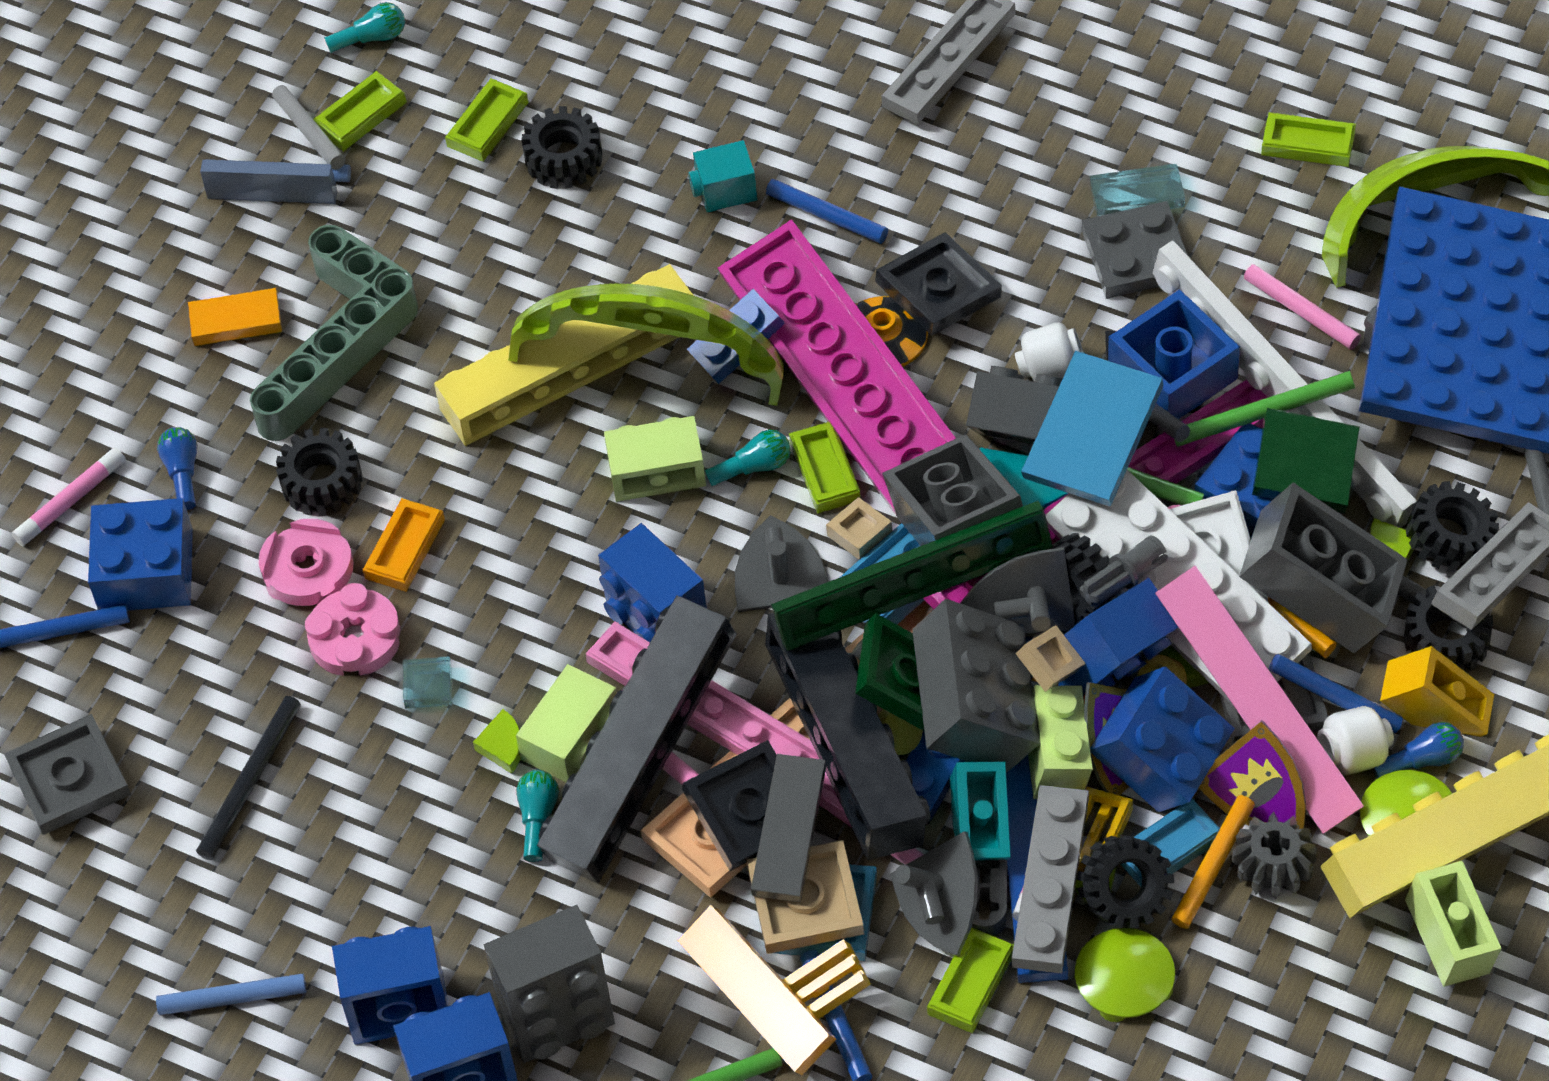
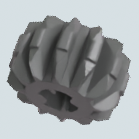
(1256, 853)

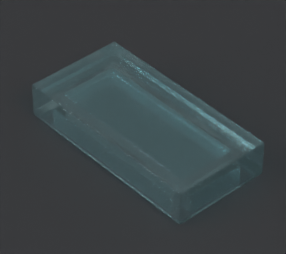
(1137, 188)

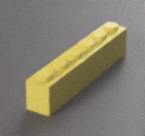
(502, 391)
(1440, 830)

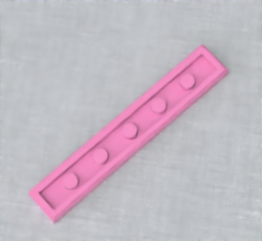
(1257, 693)

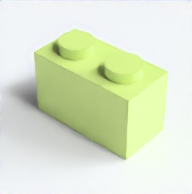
(655, 458)
(564, 722)
(1064, 746)
(1453, 923)

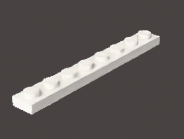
(1273, 375)

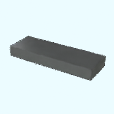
(788, 828)

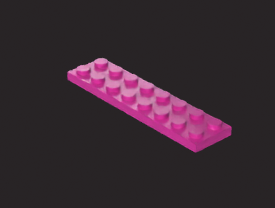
(837, 355)

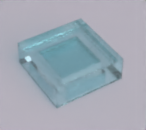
(427, 682)

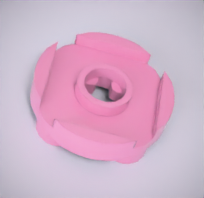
(312, 584)
(349, 608)

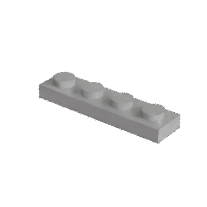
(946, 57)
(1496, 568)
(1050, 879)

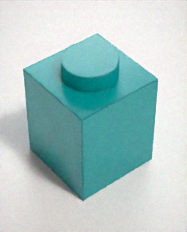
(723, 176)

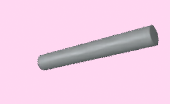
(308, 127)

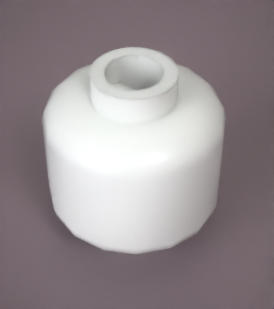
(1047, 351)
(1356, 739)

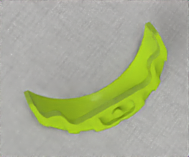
(1421, 172)
(652, 311)

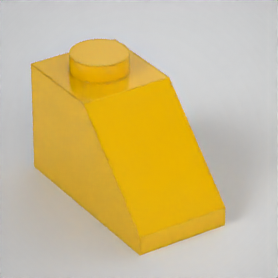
(1433, 689)

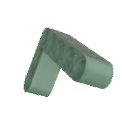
(377, 311)

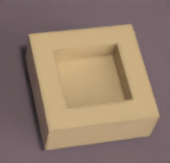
(858, 528)
(1050, 658)

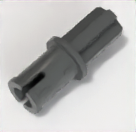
(1124, 571)

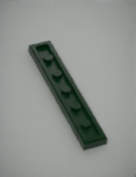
(911, 575)

